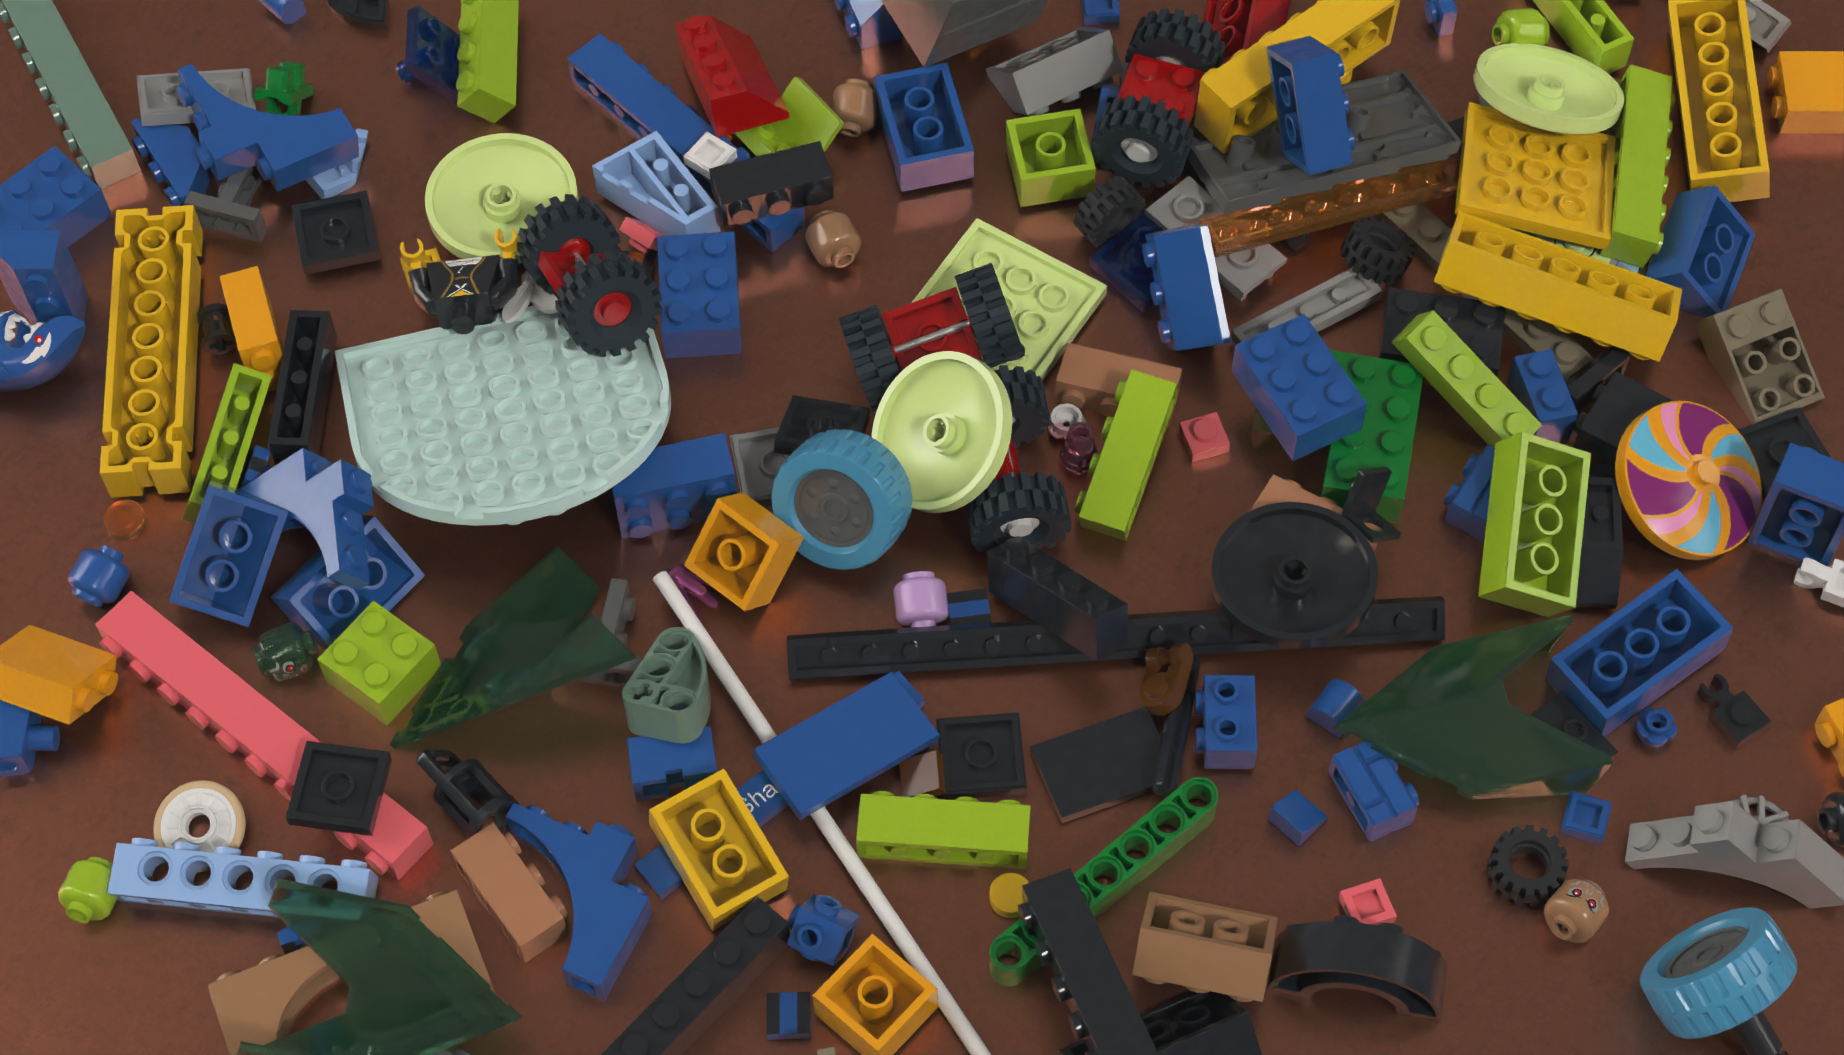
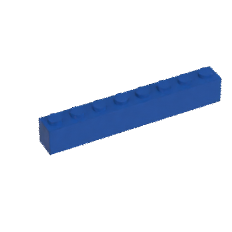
(647, 106)

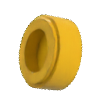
(1006, 894)

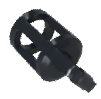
(460, 781)

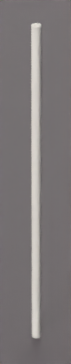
(825, 822)

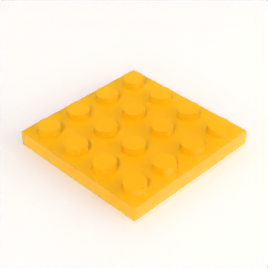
(1536, 178)

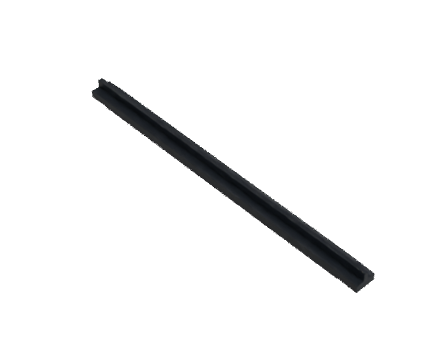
(1032, 644)

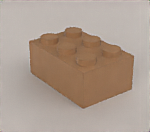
(1205, 947)

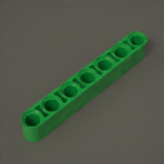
(1120, 867)

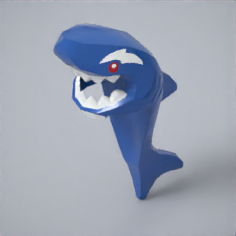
(38, 350)

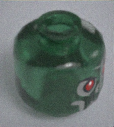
(285, 651)

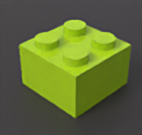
(1050, 157)
(379, 662)

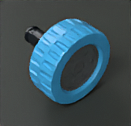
(843, 498)
(1722, 979)

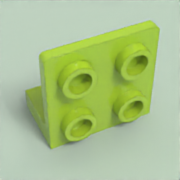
(808, 122)

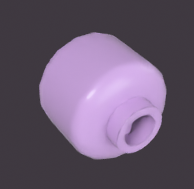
(920, 599)

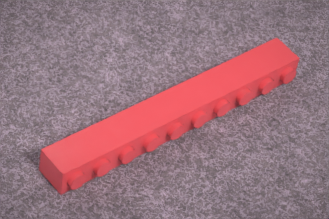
(244, 721)

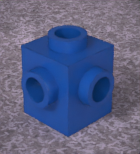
(822, 929)

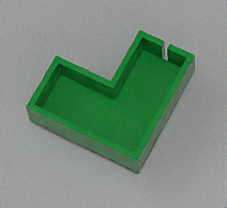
(1387, 431)

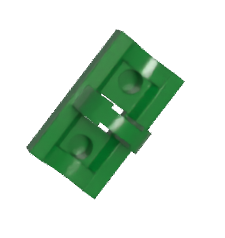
(287, 85)

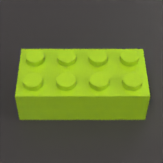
(1535, 524)

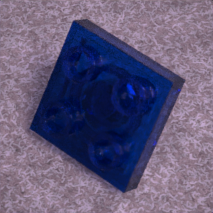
(430, 54)
(1123, 262)

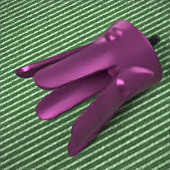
(689, 583)

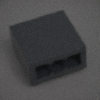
(1613, 411)

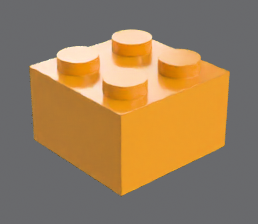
(743, 551)
(875, 999)

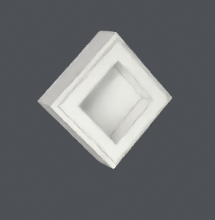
(709, 153)

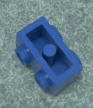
(1228, 722)

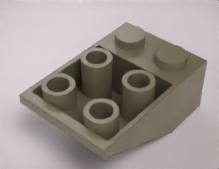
(1761, 356)

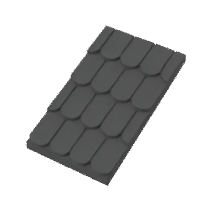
(1390, 128)

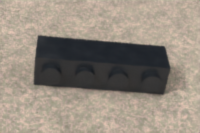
(303, 384)
(1058, 598)

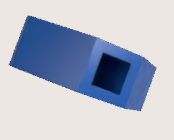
(172, 159)

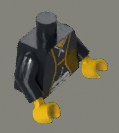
(466, 289)

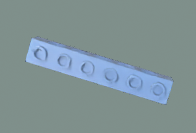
(135, 862)

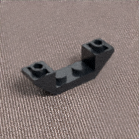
(1601, 541)

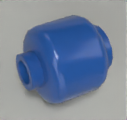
(98, 576)

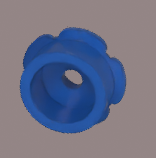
(1655, 736)

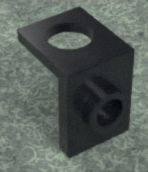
(1363, 502)

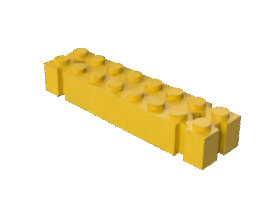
(152, 352)

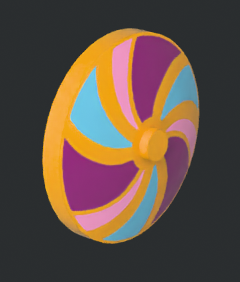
(1688, 480)

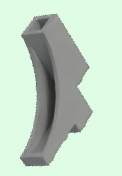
(1733, 843)

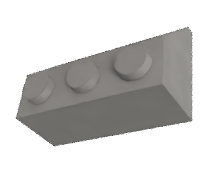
(1057, 70)

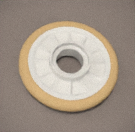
(197, 799)

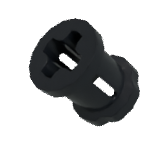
(216, 329)

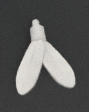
(527, 293)

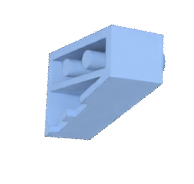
(656, 188)

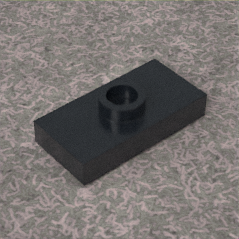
(1567, 718)

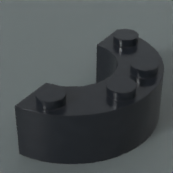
(1360, 958)

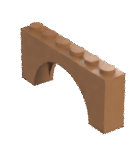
(267, 998)

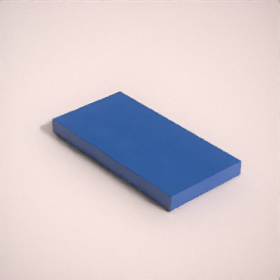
(845, 745)

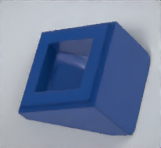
(1296, 817)

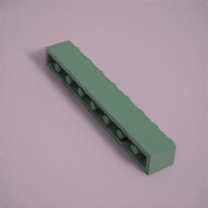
(72, 88)

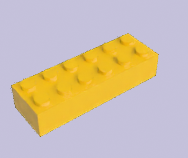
(1240, 92)
(1719, 98)
(1559, 287)

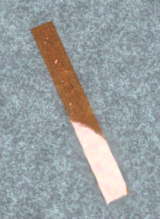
(1332, 207)

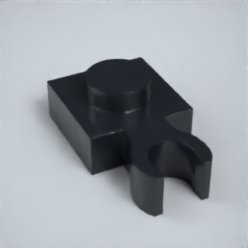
(1733, 715)

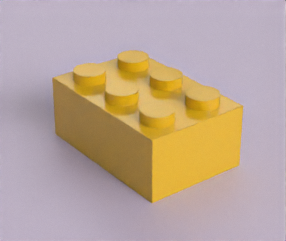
(718, 849)

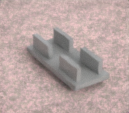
(1237, 271)

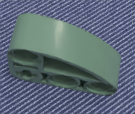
(669, 689)

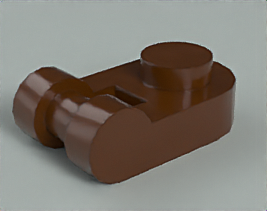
(1162, 689)

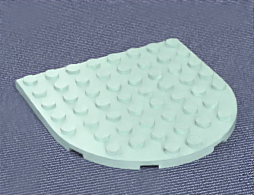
(500, 418)

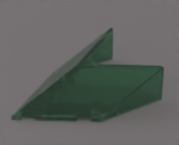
(519, 650)
(1456, 724)
(404, 982)

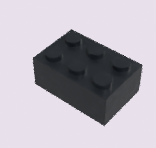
(1472, 321)

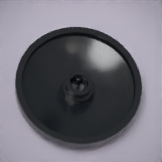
(1294, 575)

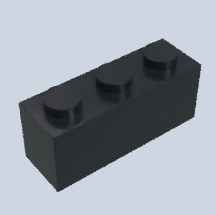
(772, 184)

